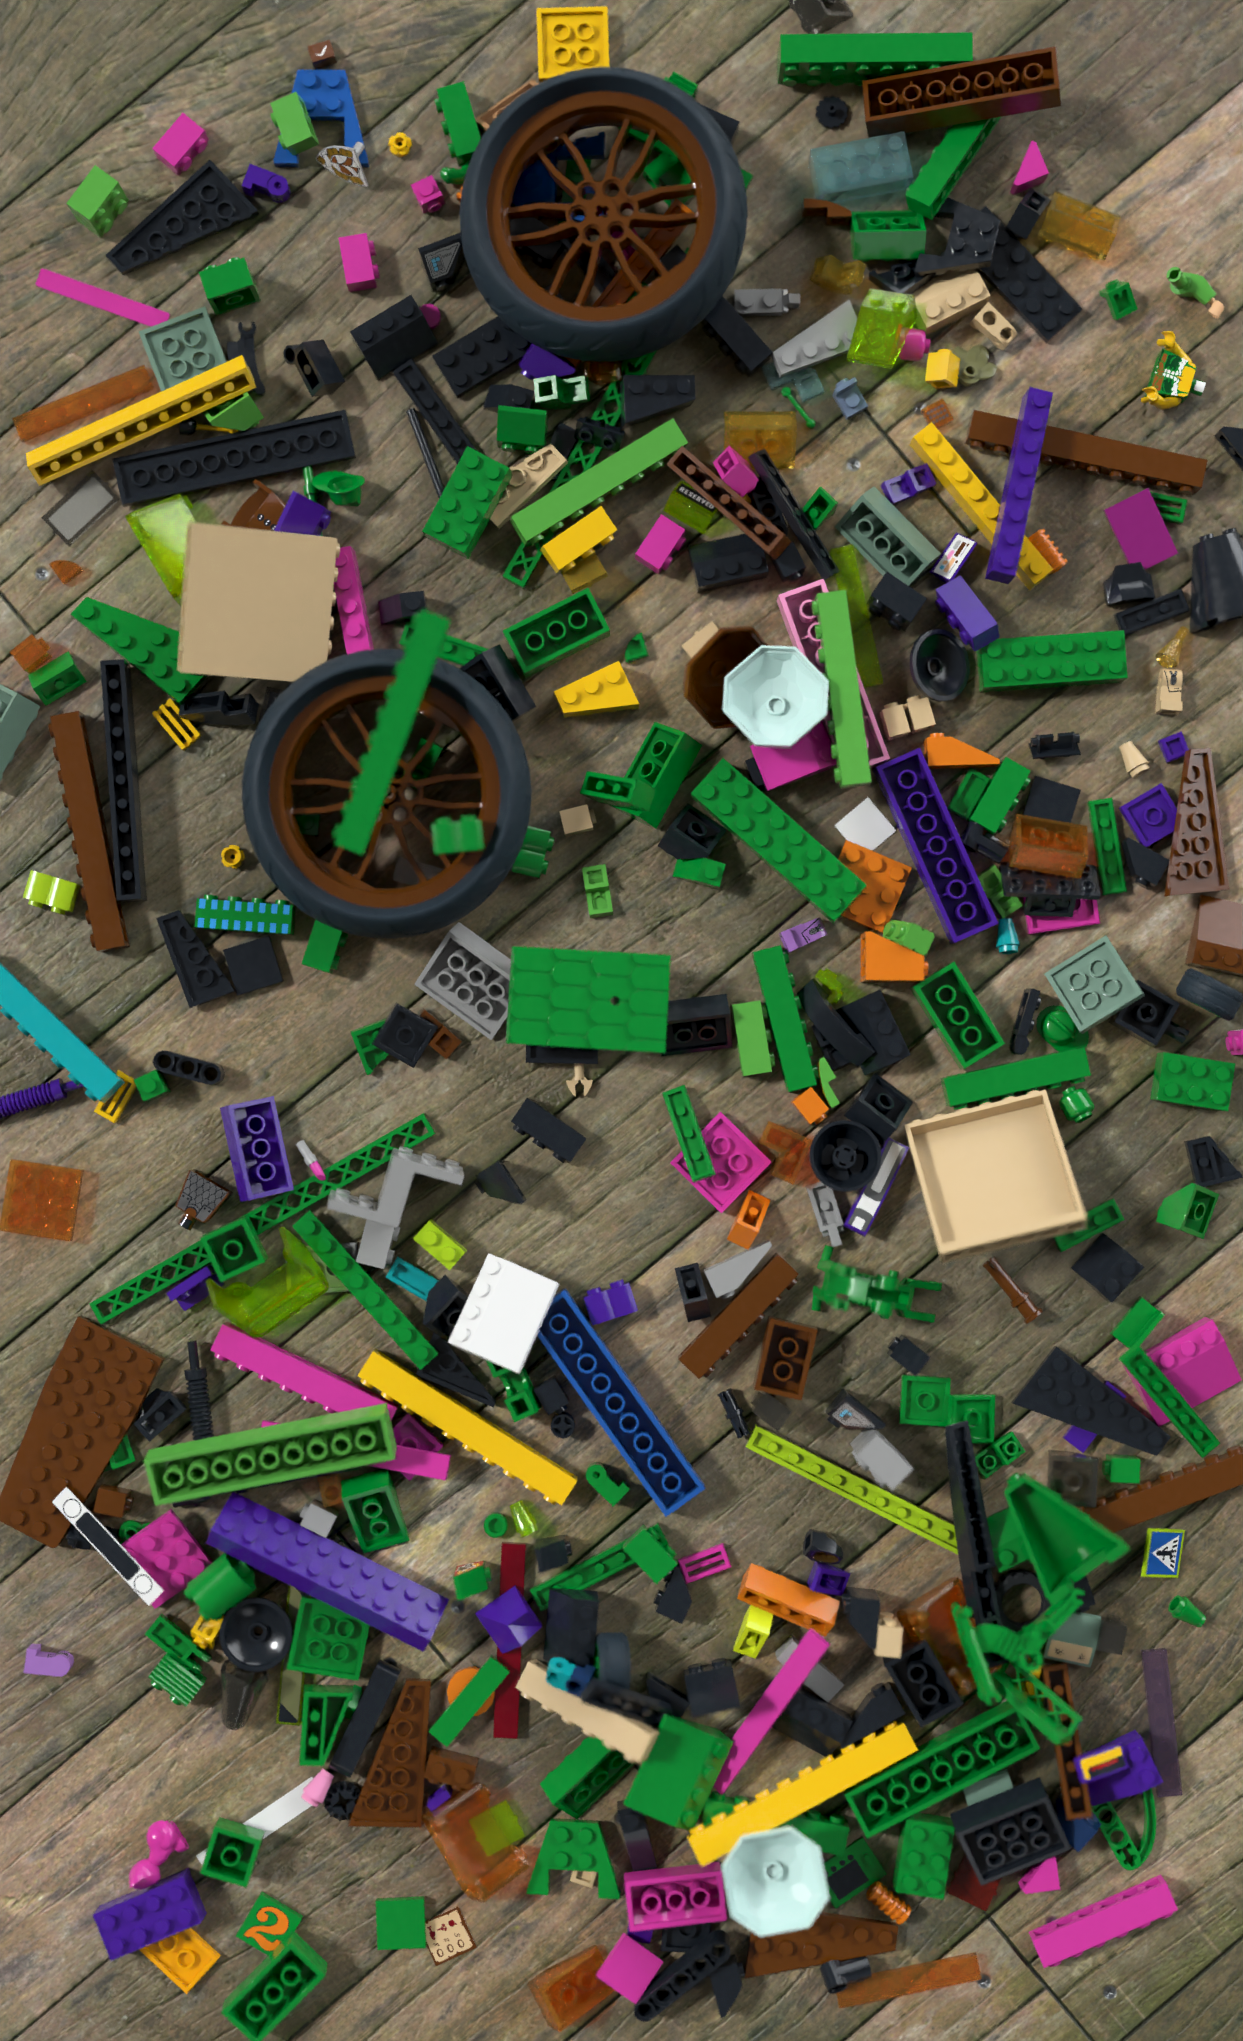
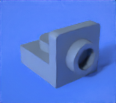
(849, 398)

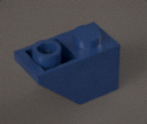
(1078, 1830)

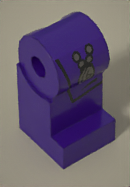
(266, 183)

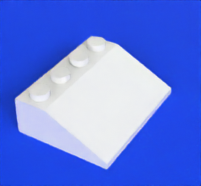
(503, 1313)

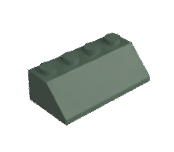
(887, 537)
(15, 718)

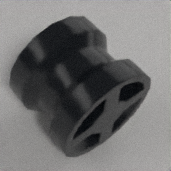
(563, 1429)

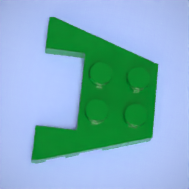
(575, 1847)

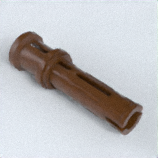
(1019, 1298)

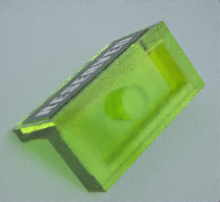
(690, 507)

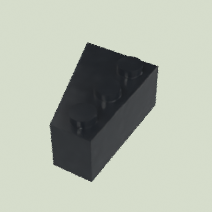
(654, 395)

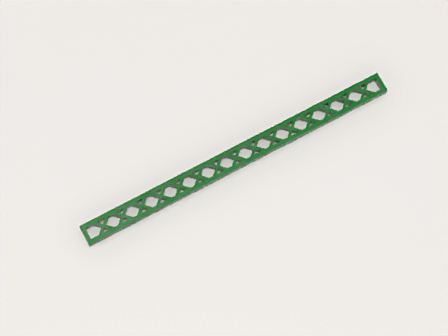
(607, 398)
(253, 1214)

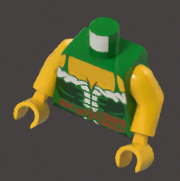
(1171, 376)

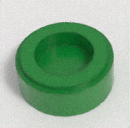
(495, 1525)

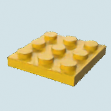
(571, 39)

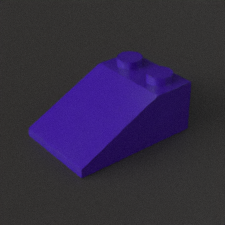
(1130, 1781)

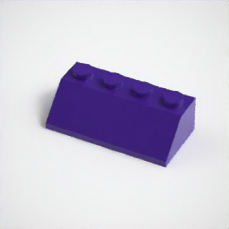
(303, 516)
(256, 1148)

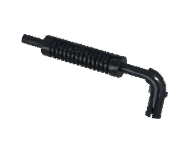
(199, 1408)

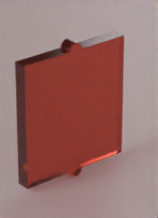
(968, 1888)

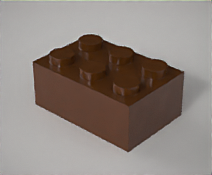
(785, 1358)

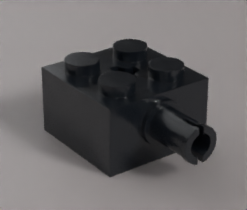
(1158, 1021)

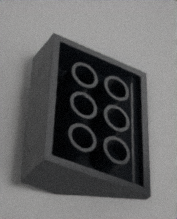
(1010, 1831)

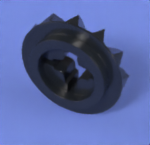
(348, 1791)

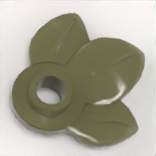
(975, 362)

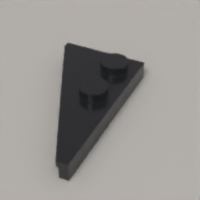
(901, 278)
(453, 1374)

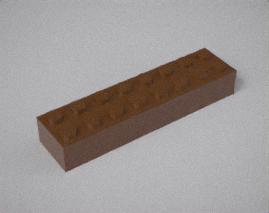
(962, 93)

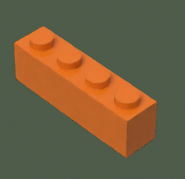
(788, 1599)

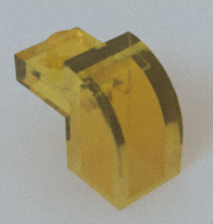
(837, 276)

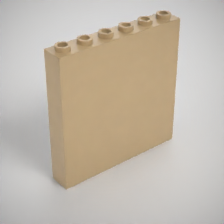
(256, 602)
(995, 1176)

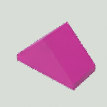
(1032, 170)
(1041, 1877)

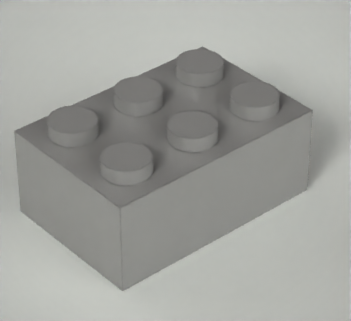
(880, 1457)

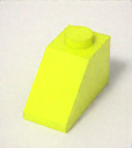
(753, 1632)

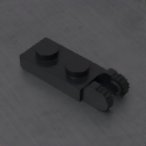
(1024, 1022)

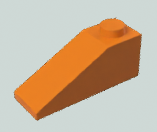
(950, 753)

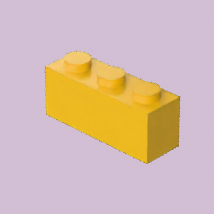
(579, 540)

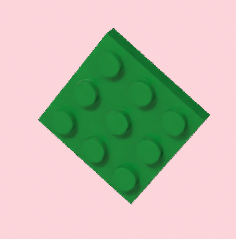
(327, 1641)

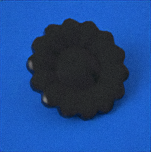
(831, 112)

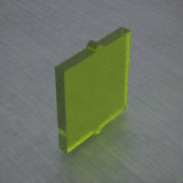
(496, 1827)

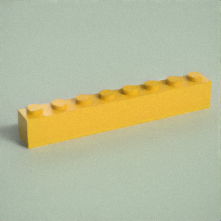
(974, 498)

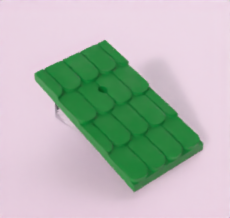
(588, 999)

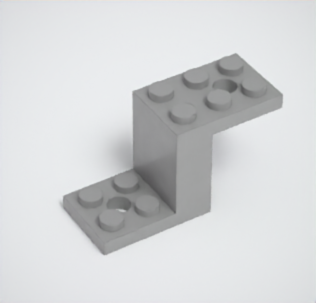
(395, 1186)

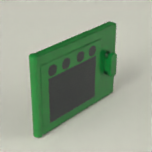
(852, 1872)

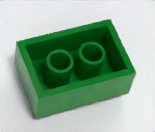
(1192, 1081)
(923, 1855)

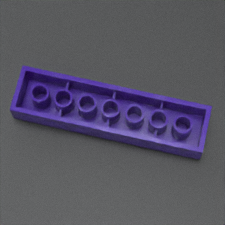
(935, 846)

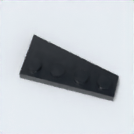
(194, 965)

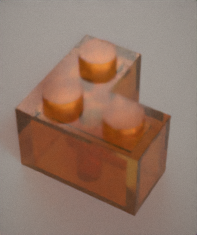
(791, 1149)

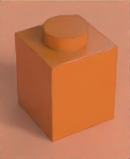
(810, 1106)

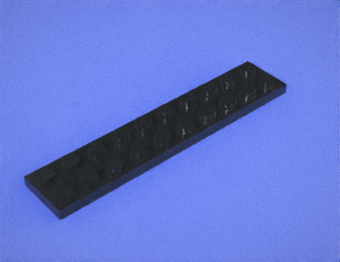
(234, 458)

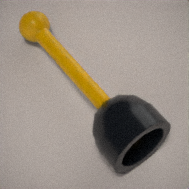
(189, 426)

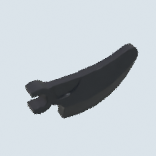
(246, 347)

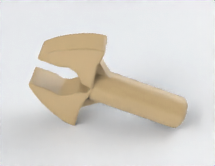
(579, 1075)

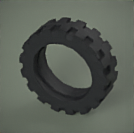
(1013, 1578)

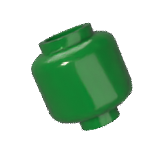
(1076, 1104)

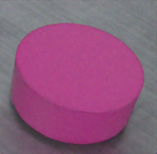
(431, 315)

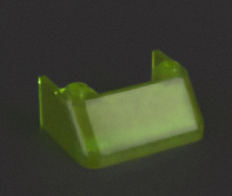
(276, 1296)

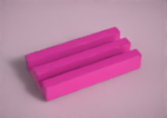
(682, 1561)

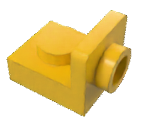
(206, 1632)

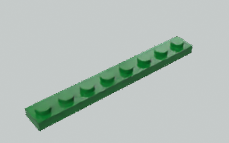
(365, 1289)

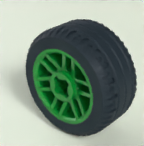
(1209, 994)
(612, 1659)

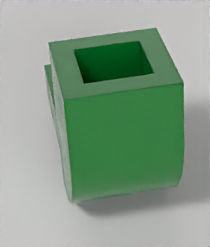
(555, 393)

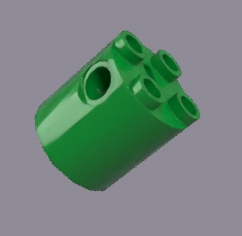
(221, 1586)

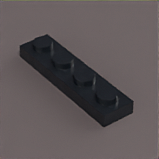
(625, 1702)

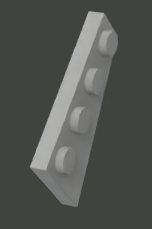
(818, 343)

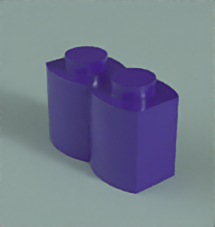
(610, 1302)

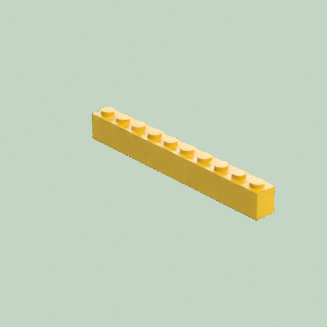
(140, 420)
(468, 1427)
(802, 1792)

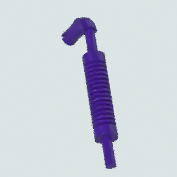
(35, 1096)

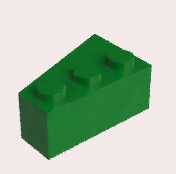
(321, 1718)

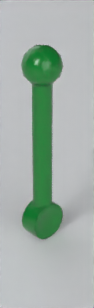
(786, 392)

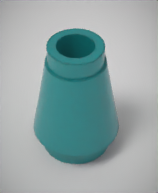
(1007, 937)

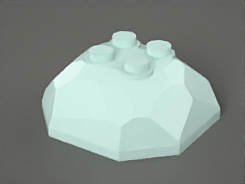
(775, 696)
(775, 1881)

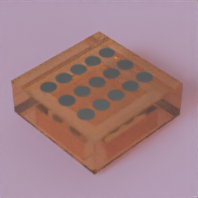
(937, 414)

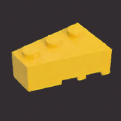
(597, 693)

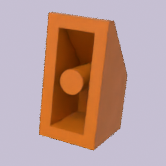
(748, 1220)

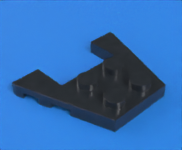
(969, 242)

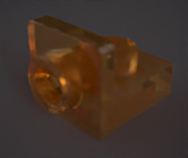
(603, 371)

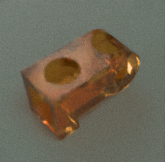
(330, 1489)

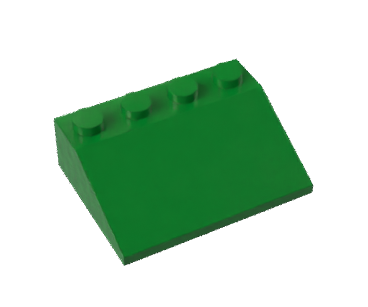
(679, 1772)

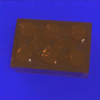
(1048, 846)

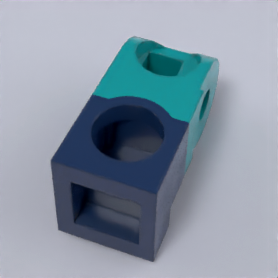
(568, 1676)

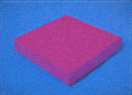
(629, 1968)

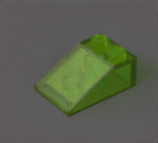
(882, 328)

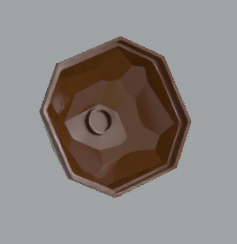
(708, 667)

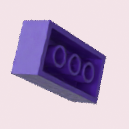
(149, 1914)

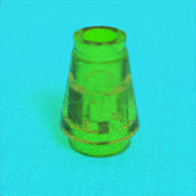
(523, 1519)

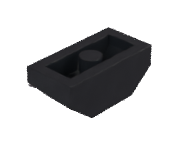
(1128, 585)
(158, 1412)

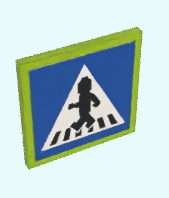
(1162, 1552)

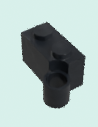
(315, 366)

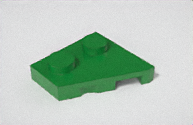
(368, 1053)

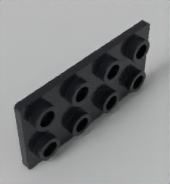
(1047, 892)

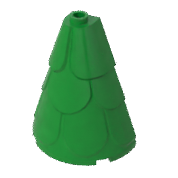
(1058, 1536)

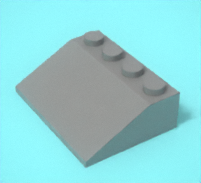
(469, 980)

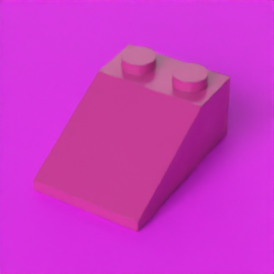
(803, 759)

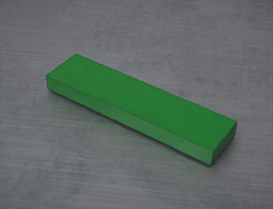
(452, 650)
(1107, 846)
(689, 1134)
(469, 1701)

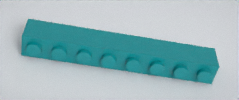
(56, 1038)

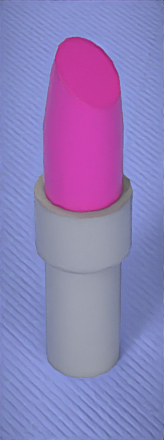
(311, 1160)

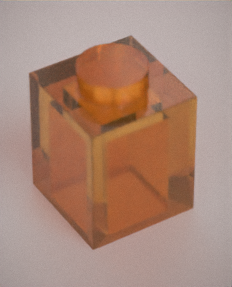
(31, 653)

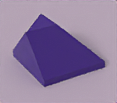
(509, 1620)

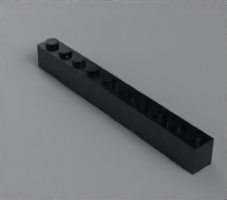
(123, 781)

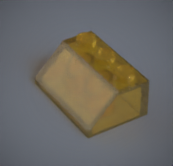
(1079, 226)
(762, 430)

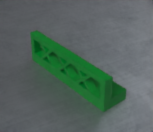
(1034, 1709)

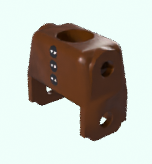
(260, 510)

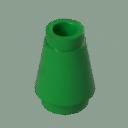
(1186, 1611)

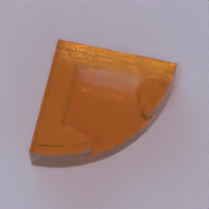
(66, 570)

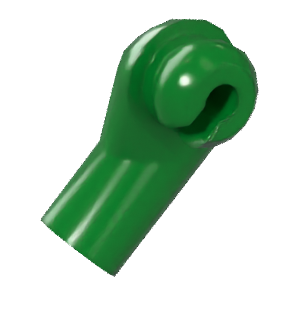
(453, 175)

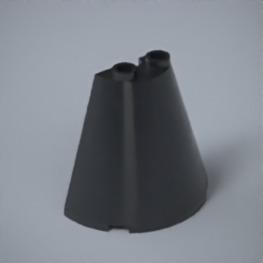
(1216, 580)

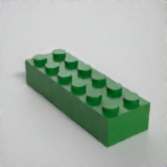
(1052, 661)

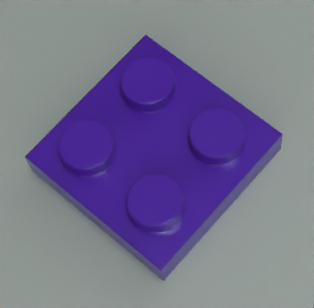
(1150, 815)

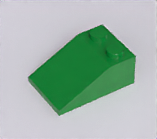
(374, 1510)

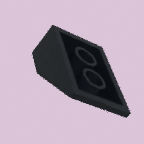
(711, 1687)

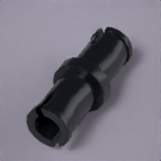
(734, 1413)

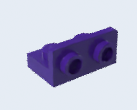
(194, 1288)

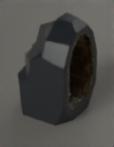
(821, 1548)

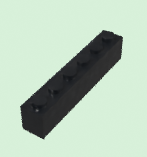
(727, 327)

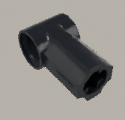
(979, 840)
(839, 1974)

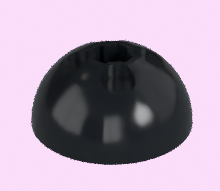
(856, 1150)

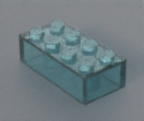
(861, 168)

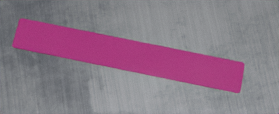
(100, 298)

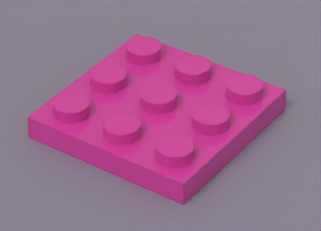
(734, 1161)
(168, 1554)

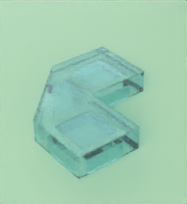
(805, 381)

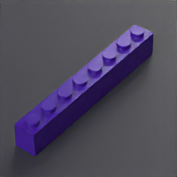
(1019, 485)

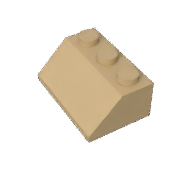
(949, 298)

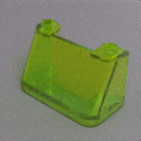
(162, 534)

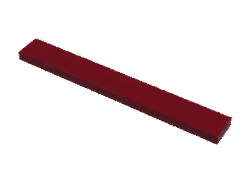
(506, 1694)

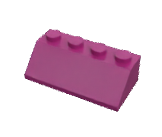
(675, 1896)

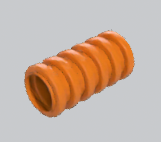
(1047, 550)
(888, 1902)

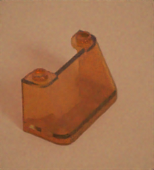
(932, 1619)
(451, 1831)

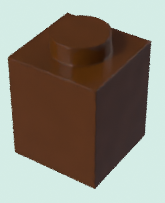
(113, 1501)

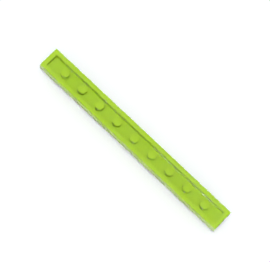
(853, 1487)

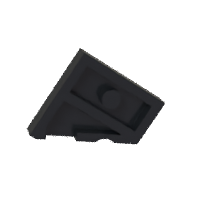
(1208, 1163)

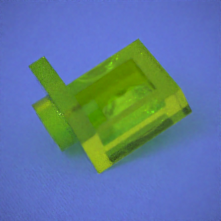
(829, 980)

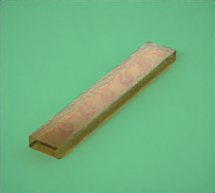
(83, 403)
(912, 1980)

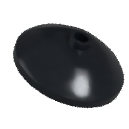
(939, 665)
(254, 1650)

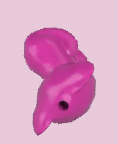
(162, 1839)

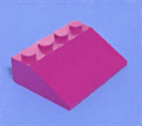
(1194, 1363)

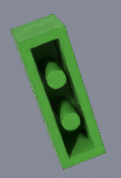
(752, 1038)

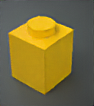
(942, 369)

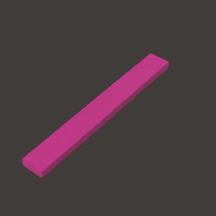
(410, 1461)
(771, 1706)

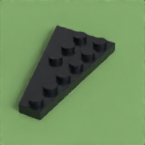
(189, 215)
(1075, 1396)

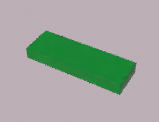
(1097, 1220)

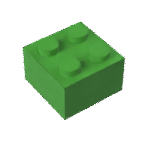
(98, 201)

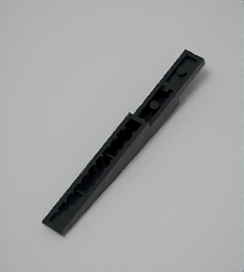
(972, 1532)

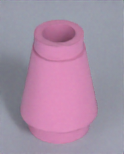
(317, 1788)

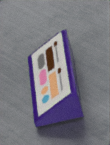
(953, 557)

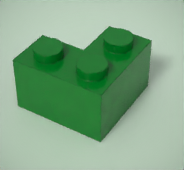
(667, 171)

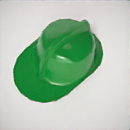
(341, 487)
(1059, 1029)

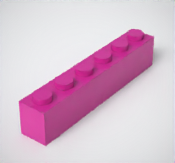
(352, 603)
(1103, 1921)

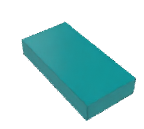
(411, 1278)

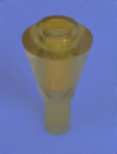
(1170, 653)

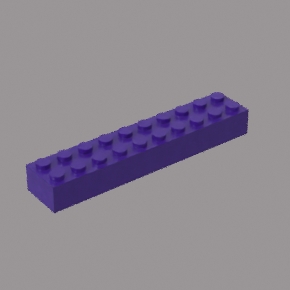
(328, 1571)

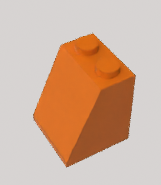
(889, 961)

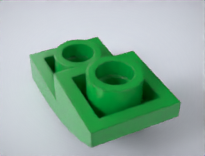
(998, 1454)

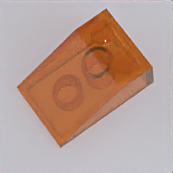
(570, 1988)

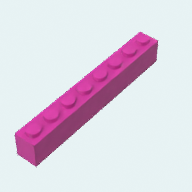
(293, 1372)

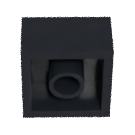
(895, 602)

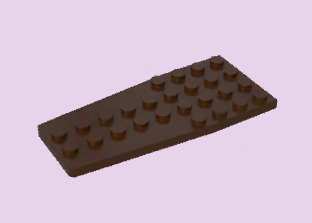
(76, 1427)

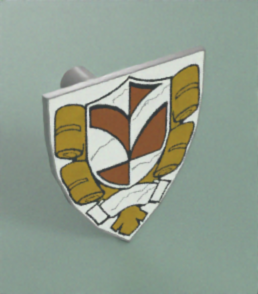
(344, 162)

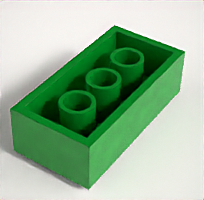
(467, 502)
(556, 632)
(957, 1015)
(274, 1987)

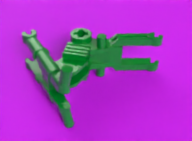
(878, 1292)
(1007, 1643)

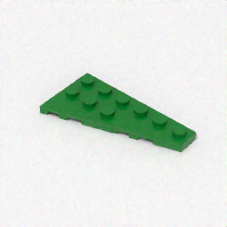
(142, 644)

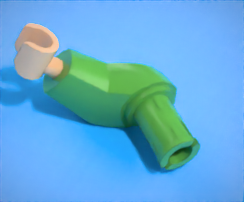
(1194, 286)

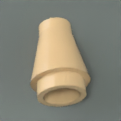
(1134, 761)

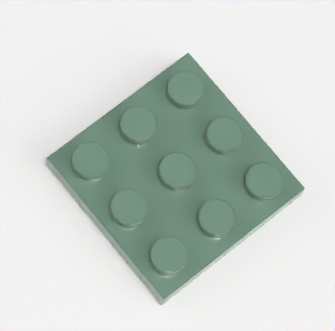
(182, 347)
(1094, 984)

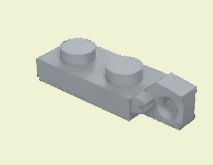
(764, 302)
(826, 1211)

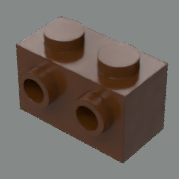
(451, 1768)

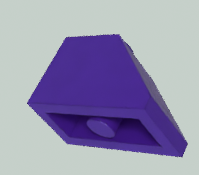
(542, 363)

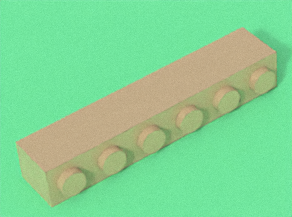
(616, 1731)

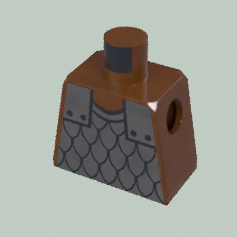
(200, 1199)

